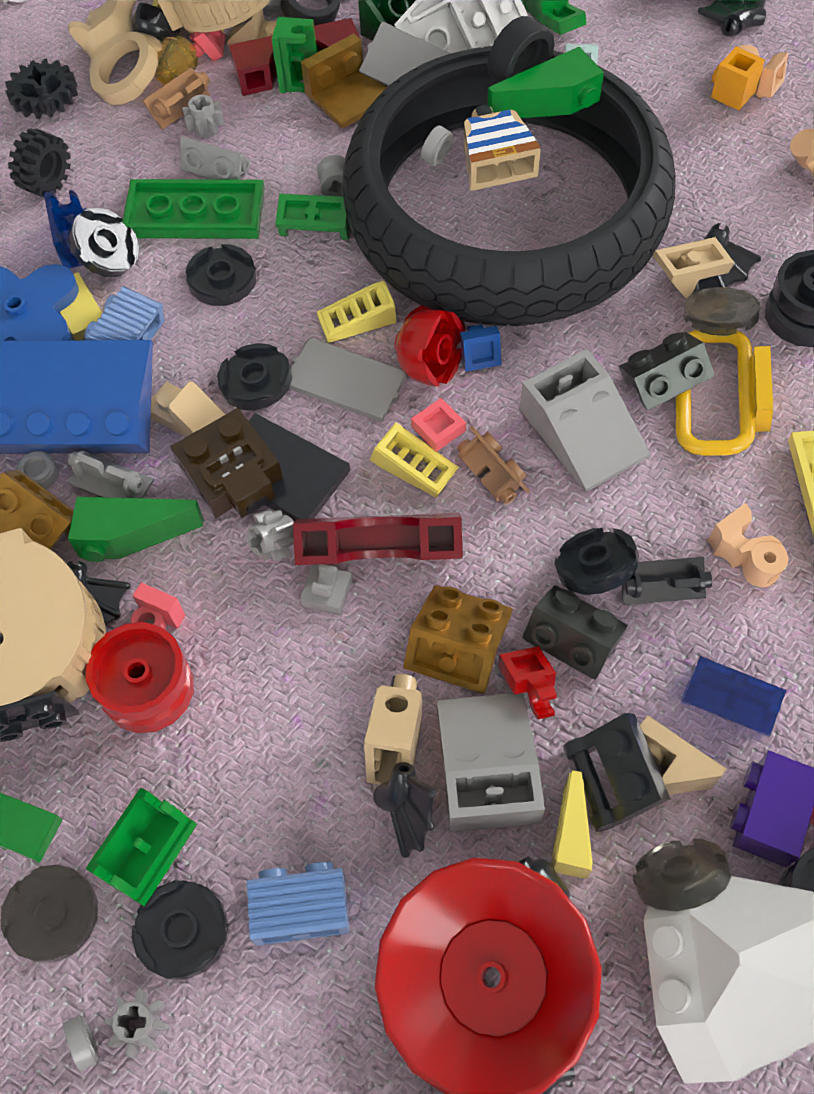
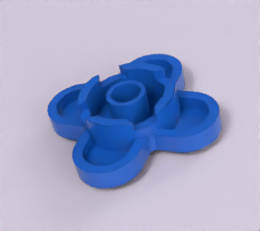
(33, 304)

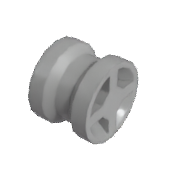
(331, 175)

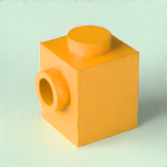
(737, 78)

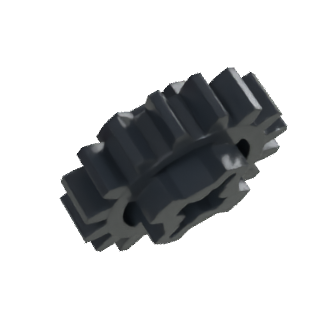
(41, 88)

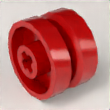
(140, 677)

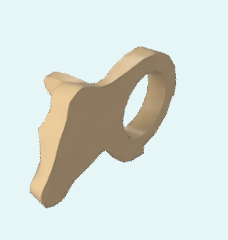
(107, 38)

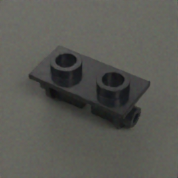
(667, 581)

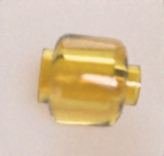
(175, 58)

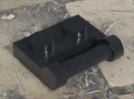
(628, 768)

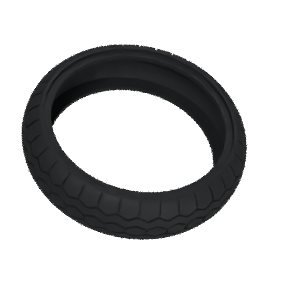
(495, 284)

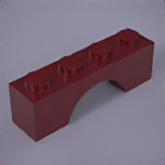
(255, 60)
(387, 536)

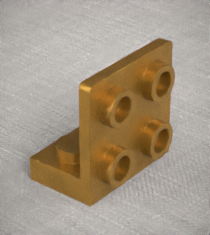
(337, 85)
(32, 508)
(457, 638)

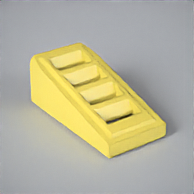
(366, 298)
(398, 467)
(572, 840)

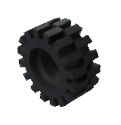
(39, 162)

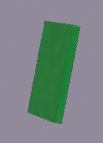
(194, 208)

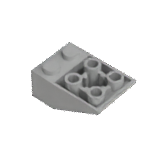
(583, 420)
(489, 763)

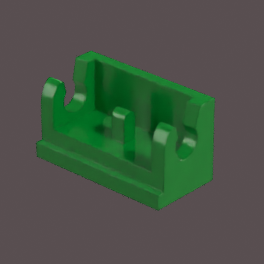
(292, 43)
(311, 214)
(141, 846)

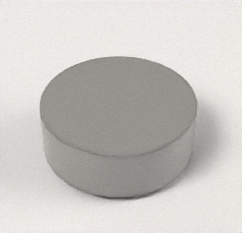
(437, 146)
(39, 467)
(81, 1042)

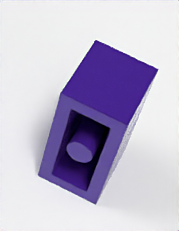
(776, 809)

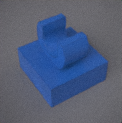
(480, 347)

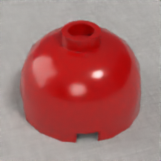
(429, 346)

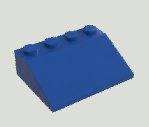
(75, 396)

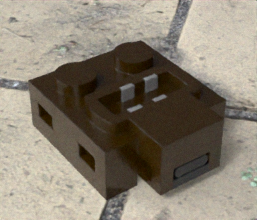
(229, 465)

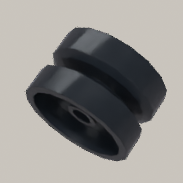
(791, 300)

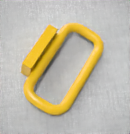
(754, 399)

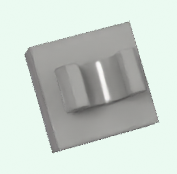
(326, 589)

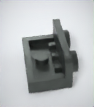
(667, 369)
(574, 631)

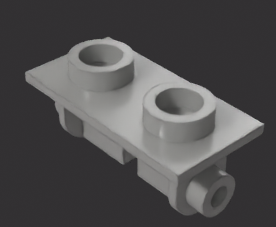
(211, 160)
(106, 477)

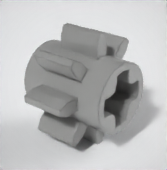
(203, 116)
(271, 535)
(142, 1036)

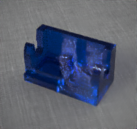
(60, 218)
(733, 696)

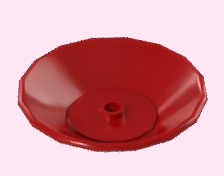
(436, 990)

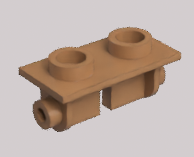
(169, 100)
(483, 454)

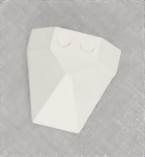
(459, 23)
(733, 979)

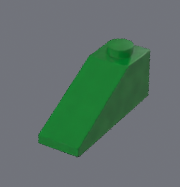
(550, 88)
(124, 526)

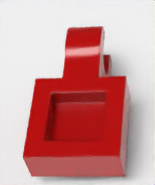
(530, 673)

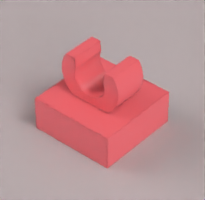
(210, 43)
(438, 424)
(157, 606)

